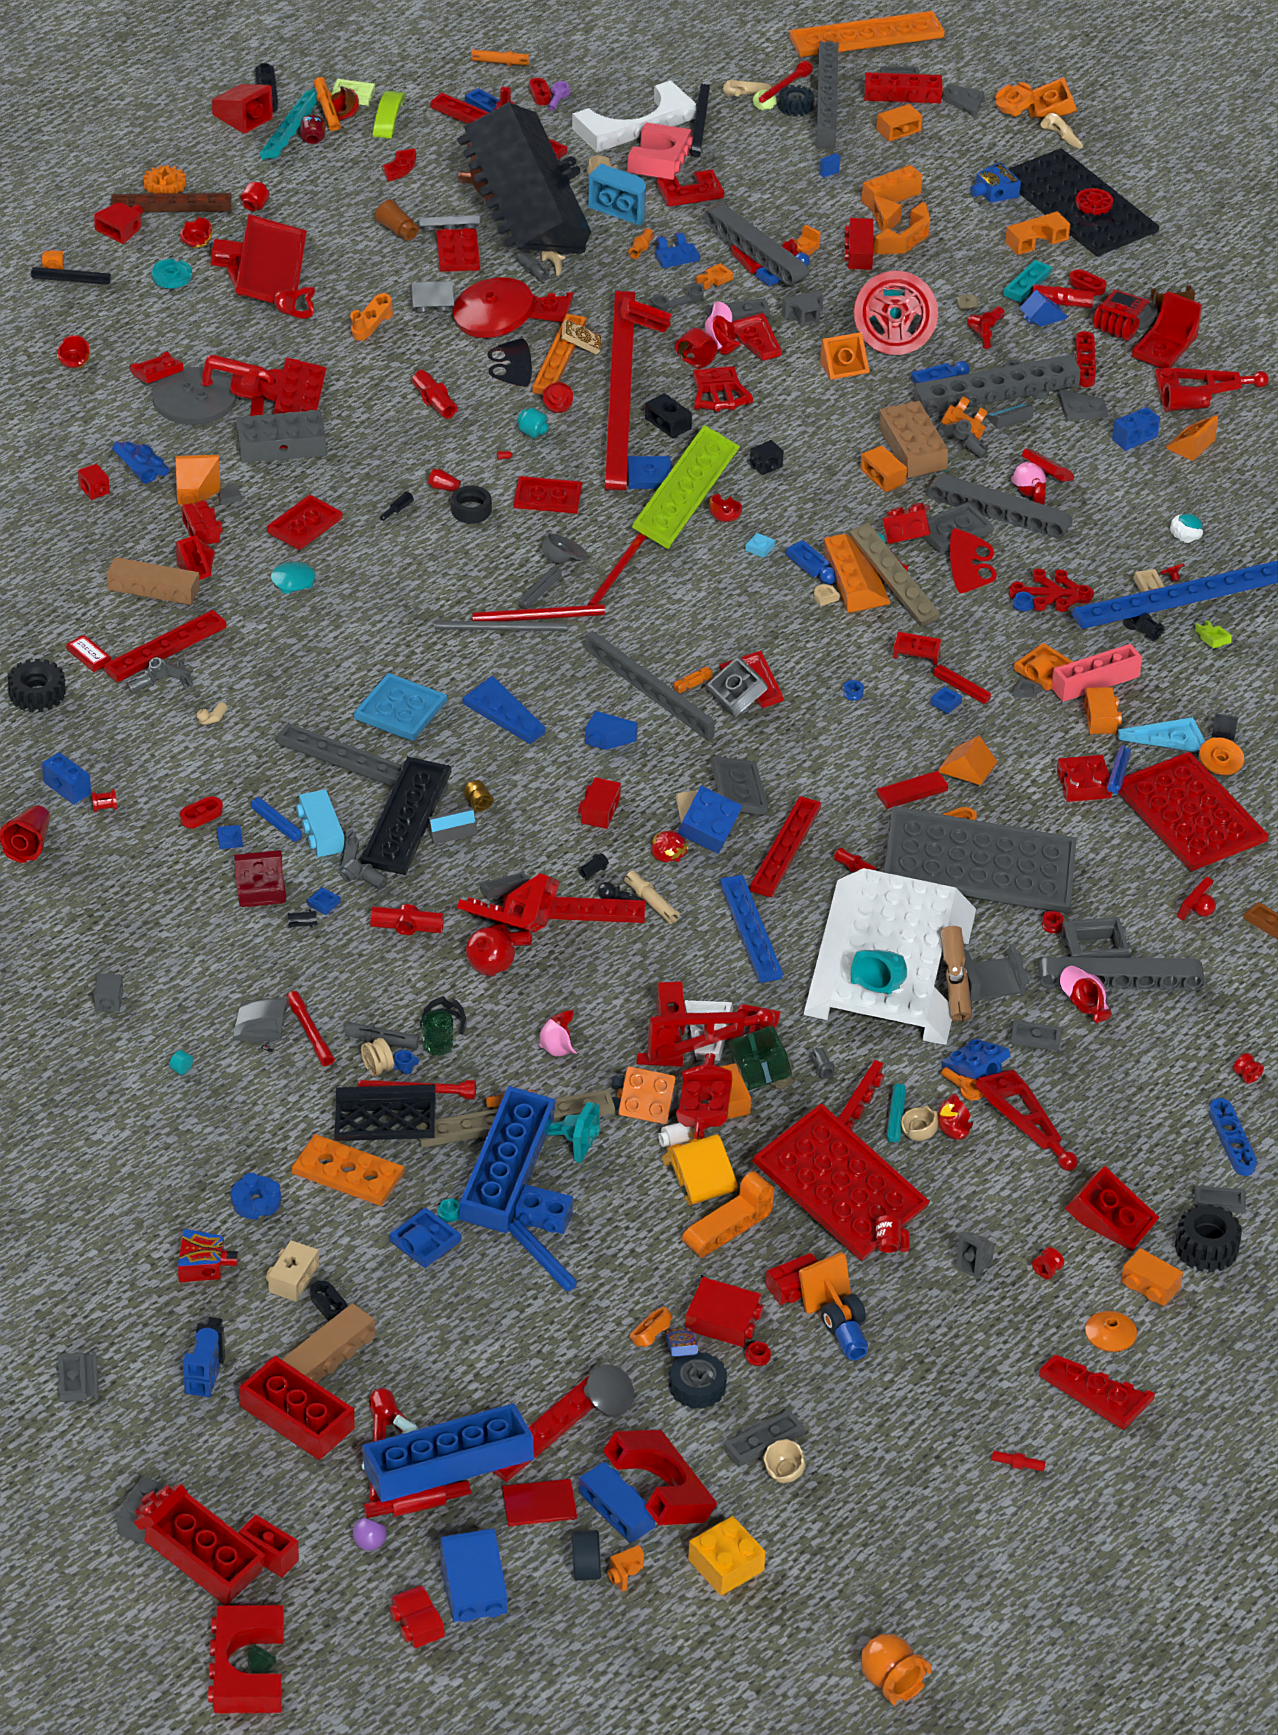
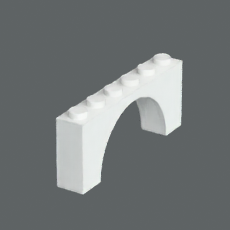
(605, 132)

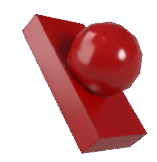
(1199, 901)

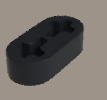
(332, 1298)

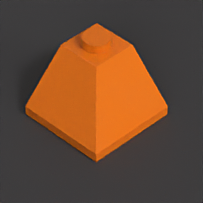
(197, 478)

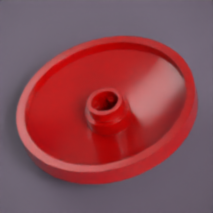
(493, 307)

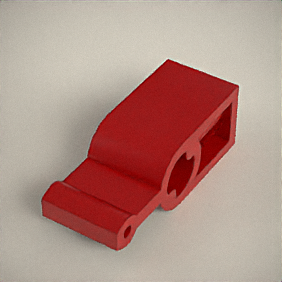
(226, 253)

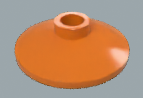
(1221, 756)
(1109, 1338)

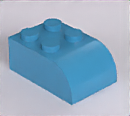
(617, 194)

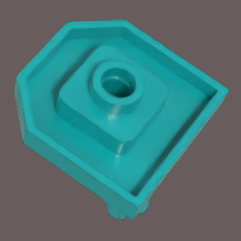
(580, 1129)

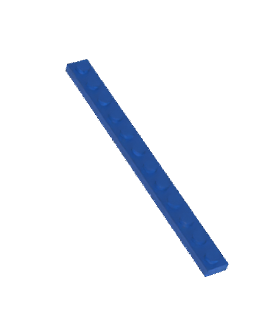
(1176, 595)

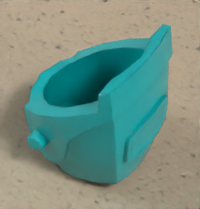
(878, 970)

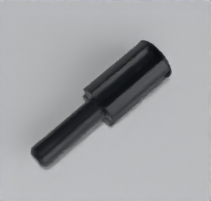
(398, 505)

